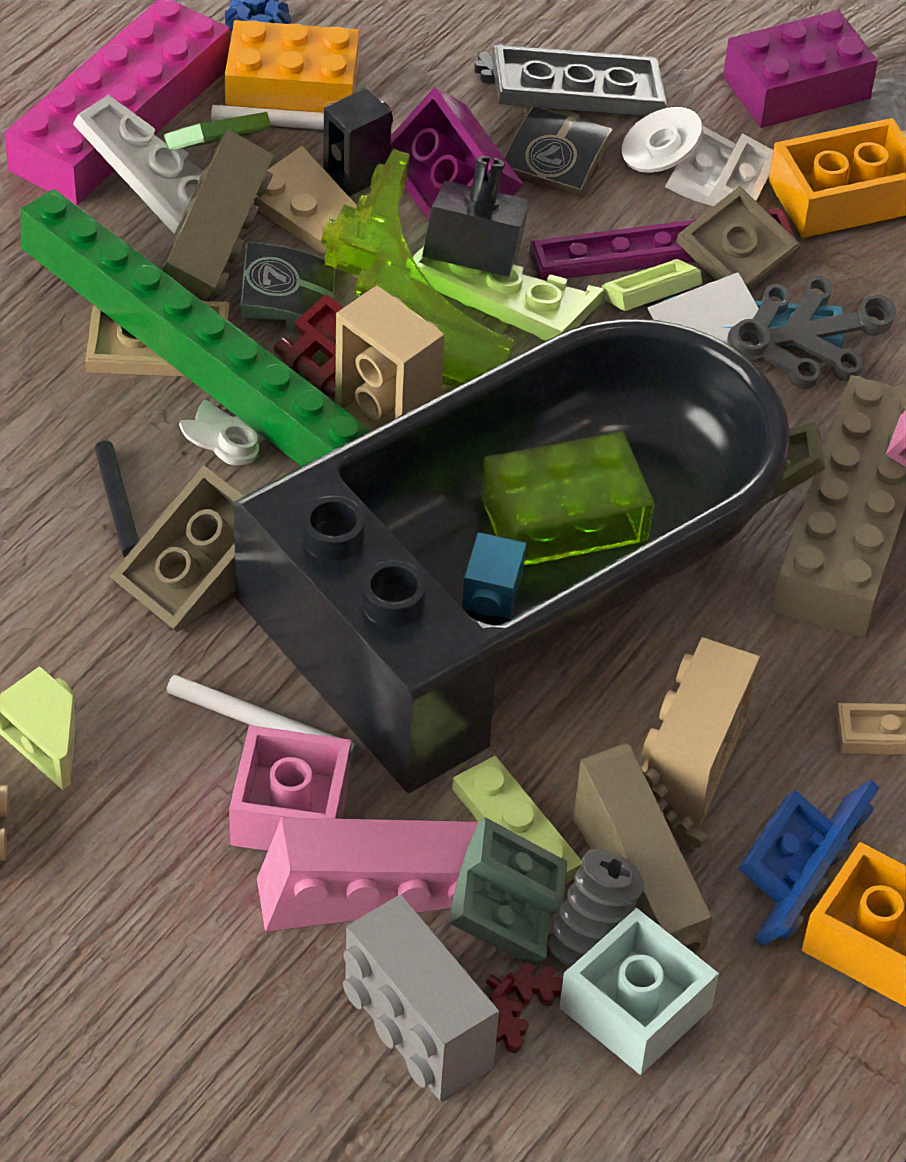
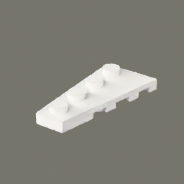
(143, 160)

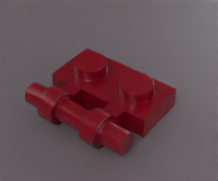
(318, 333)

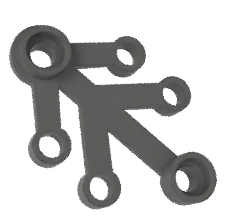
(807, 333)

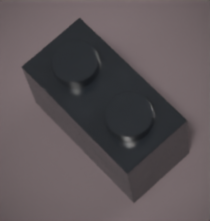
(356, 139)

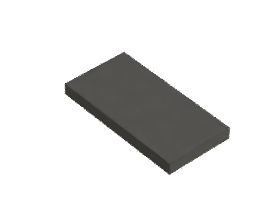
(577, 80)

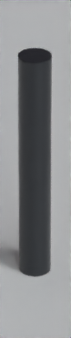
(116, 496)

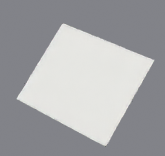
(710, 307)

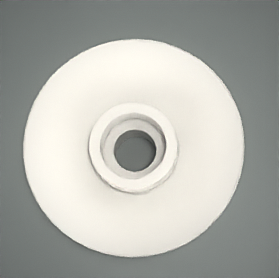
(662, 139)

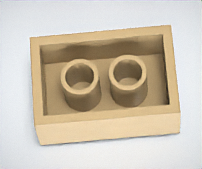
(385, 358)
(701, 726)

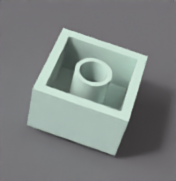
(638, 990)

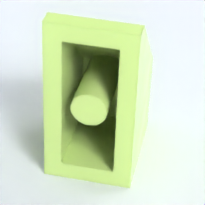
(41, 723)

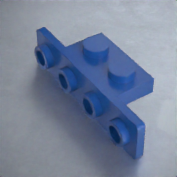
(797, 851)

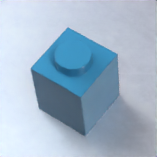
(493, 575)

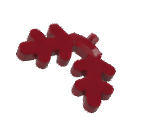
(525, 985)

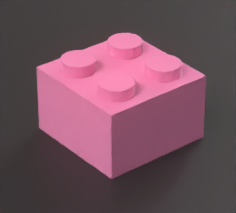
(287, 778)

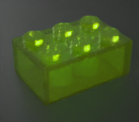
(568, 497)

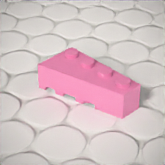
(348, 867)

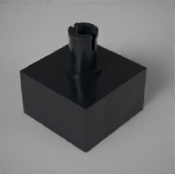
(476, 223)

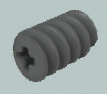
(595, 904)

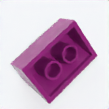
(444, 146)

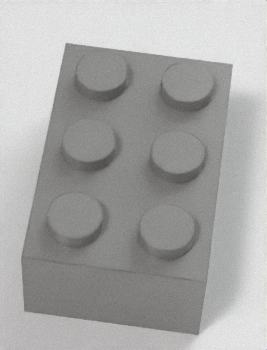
(419, 998)

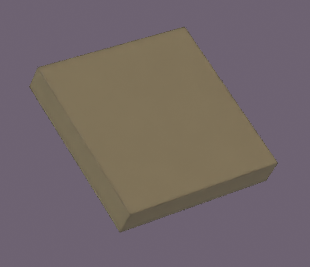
(738, 238)

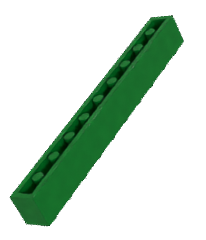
(185, 331)

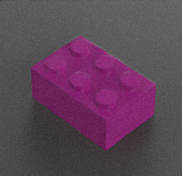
(799, 68)

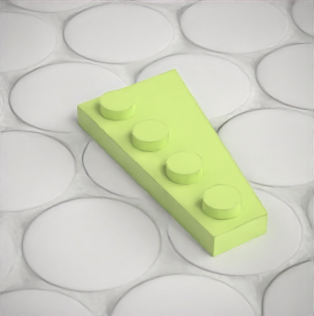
(518, 300)

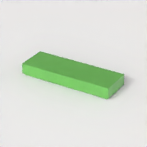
(213, 131)

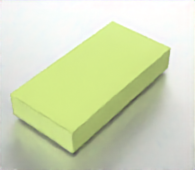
(651, 284)

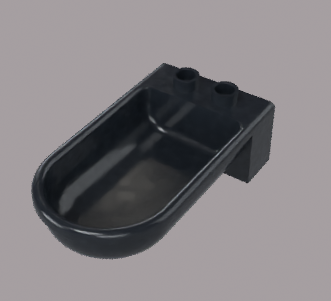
(370, 545)

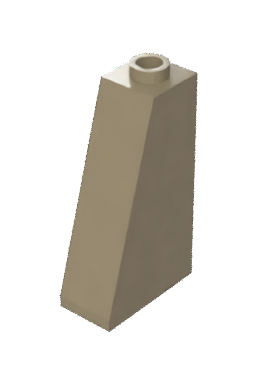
(622, 815)

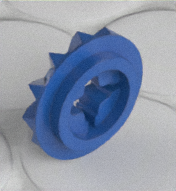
(242, 9)

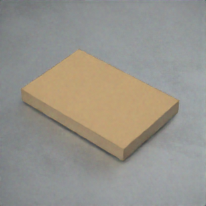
(119, 352)

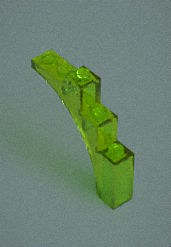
(372, 246)

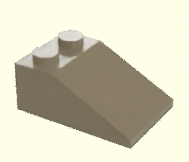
(187, 554)

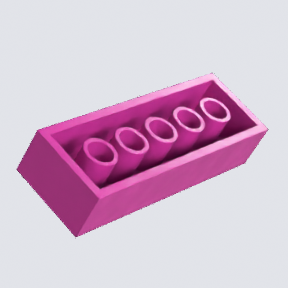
(148, 67)

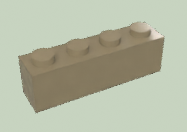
(217, 214)

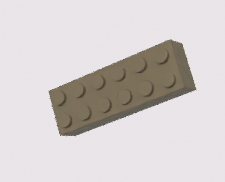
(848, 516)

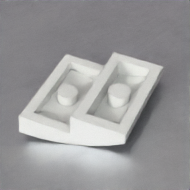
(721, 167)

